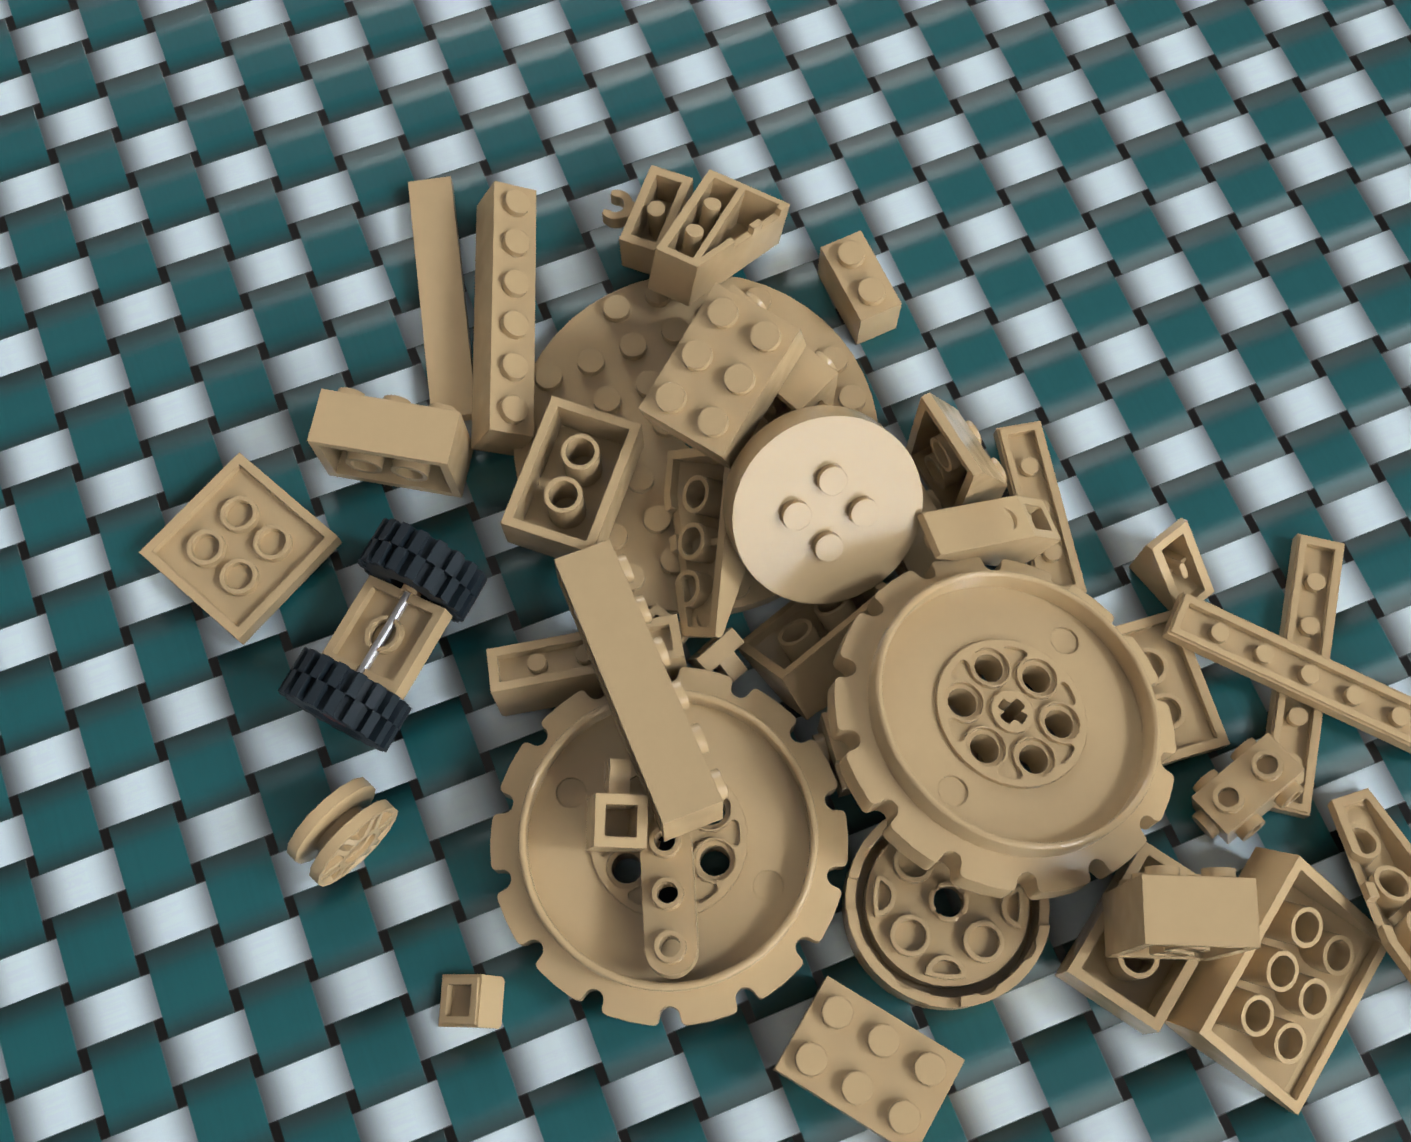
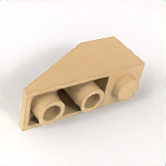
(991, 529)

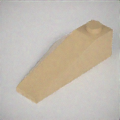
(1381, 866)

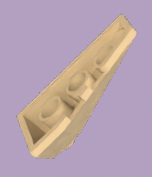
(706, 557)

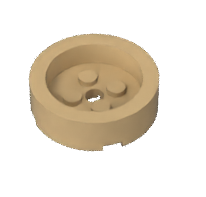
(930, 956)

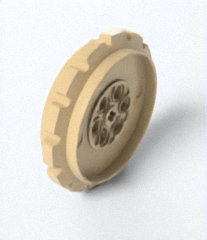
(994, 818)
(748, 918)

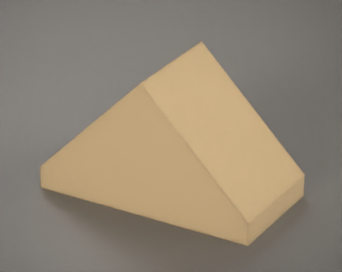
(1173, 565)

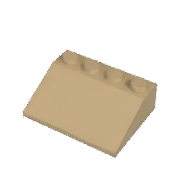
(1286, 1004)

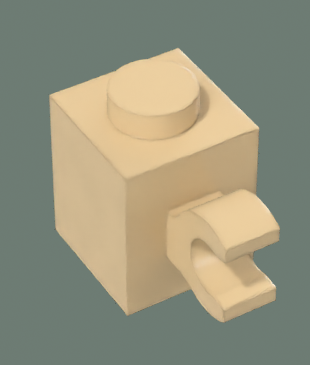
(617, 818)

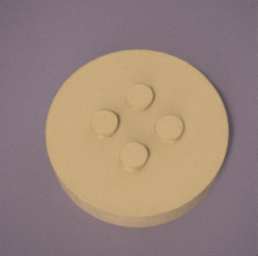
(822, 504)

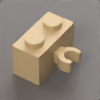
(648, 217)

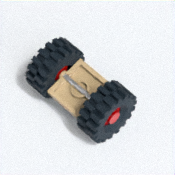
(385, 635)

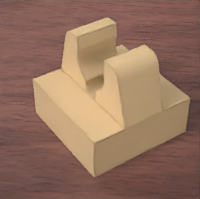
(720, 656)

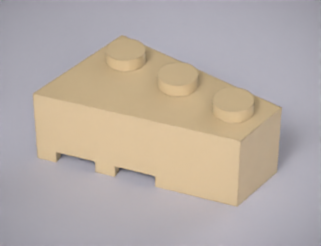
(715, 237)

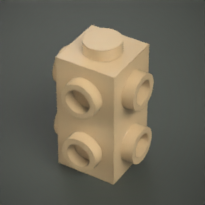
(1245, 790)

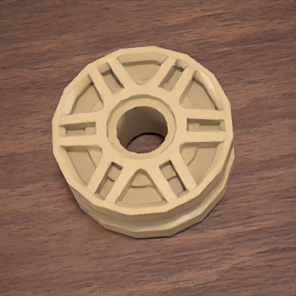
(341, 831)

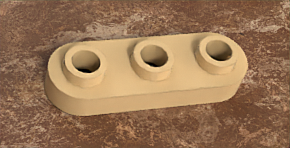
(673, 919)

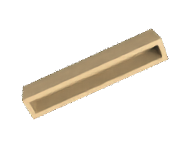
(504, 320)
(639, 690)

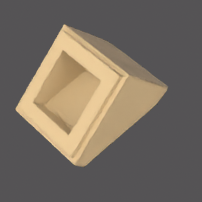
(471, 1001)

